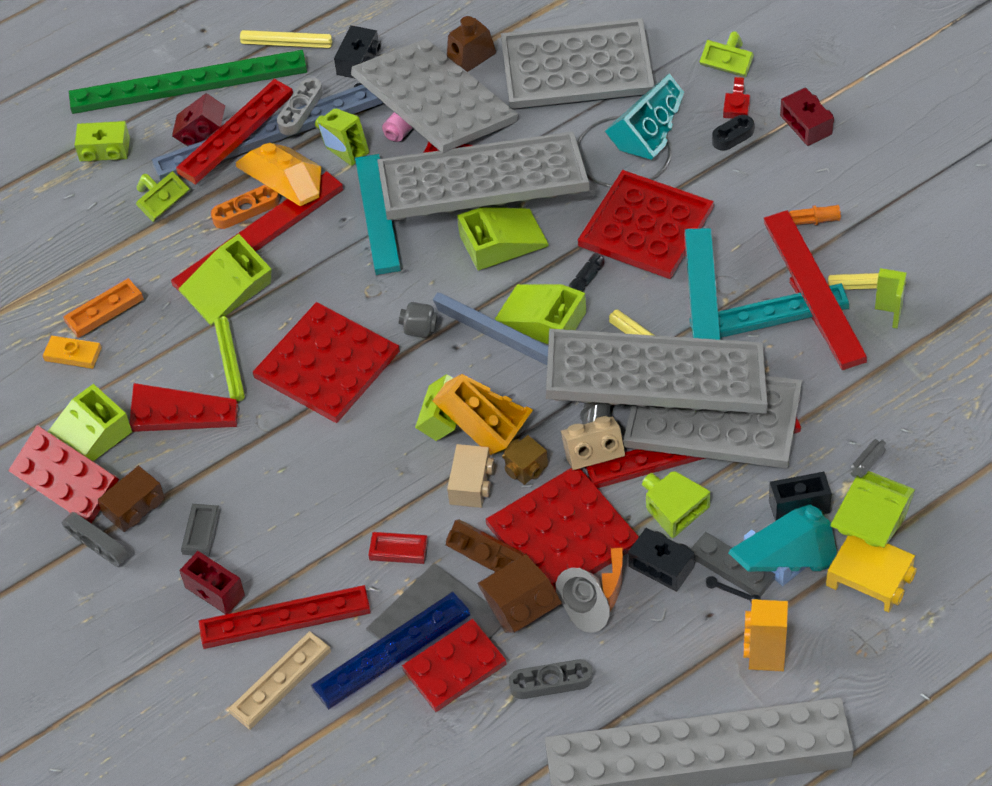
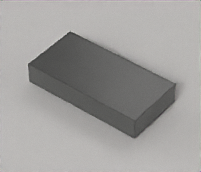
(200, 529)

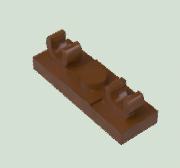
(480, 546)

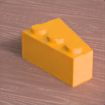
(481, 413)
(766, 635)

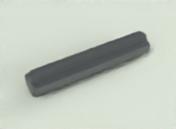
(868, 458)

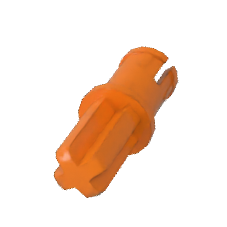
(816, 215)

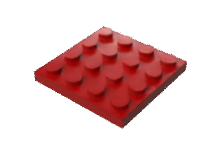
(645, 223)
(326, 362)
(564, 526)

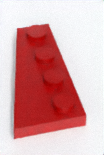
(173, 409)

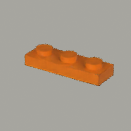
(103, 308)

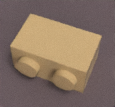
(469, 476)

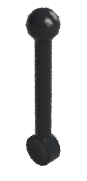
(711, 582)

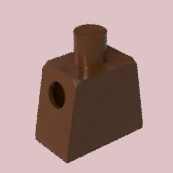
(470, 44)

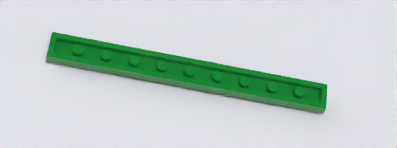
(187, 81)

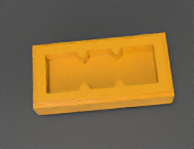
(72, 352)

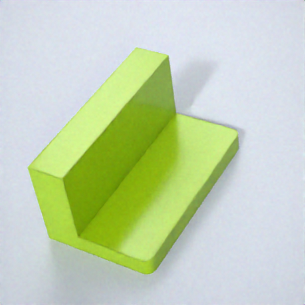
(890, 293)

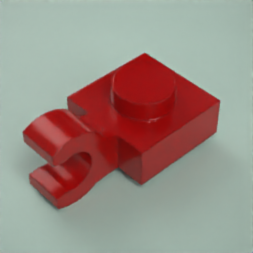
(736, 102)

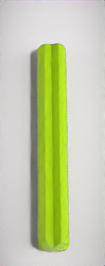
(229, 358)

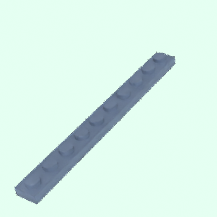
(350, 101)

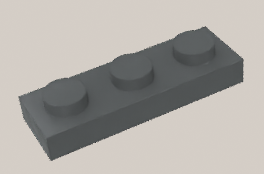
(714, 556)

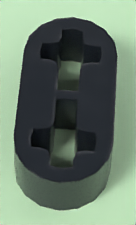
(732, 131)

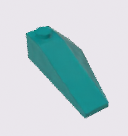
(646, 123)
(792, 541)

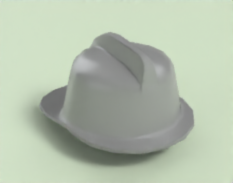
(583, 599)

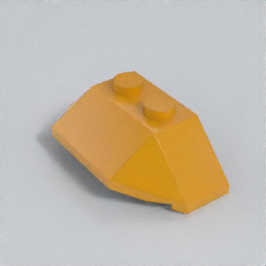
(283, 171)

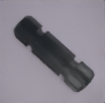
(587, 272)

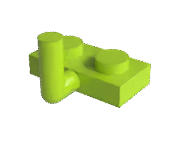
(728, 56)
(160, 195)

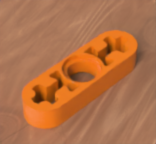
(227, 207)

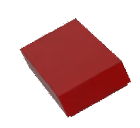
(398, 547)

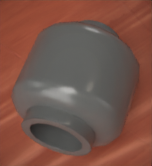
(418, 319)

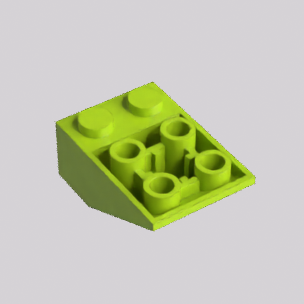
(499, 234)
(226, 280)
(541, 307)
(91, 423)
(873, 509)

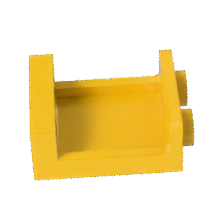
(872, 570)

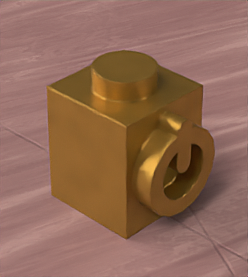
(525, 459)

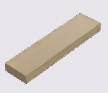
(279, 680)

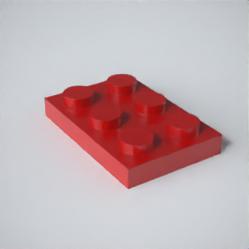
(454, 665)

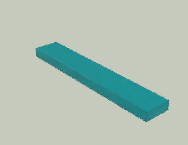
(379, 228)
(702, 284)
(771, 312)

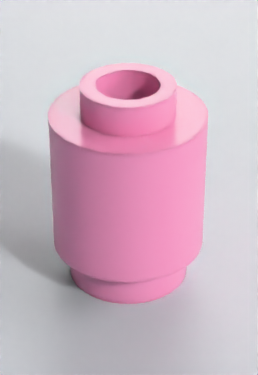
(395, 128)

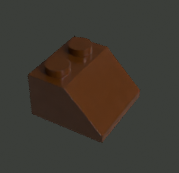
(519, 594)

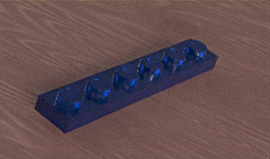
(390, 650)

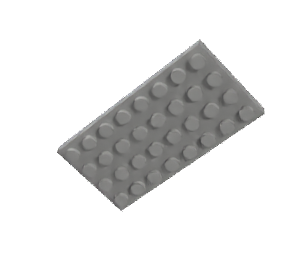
(482, 175)
(656, 371)

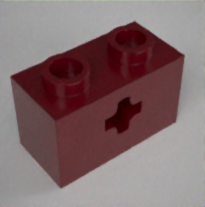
(807, 116)
(198, 120)
(212, 582)

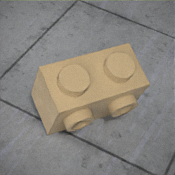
(592, 442)

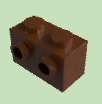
(131, 498)

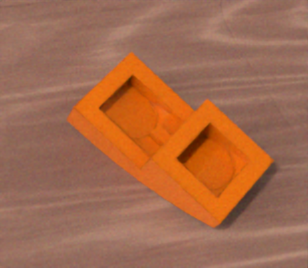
(612, 581)

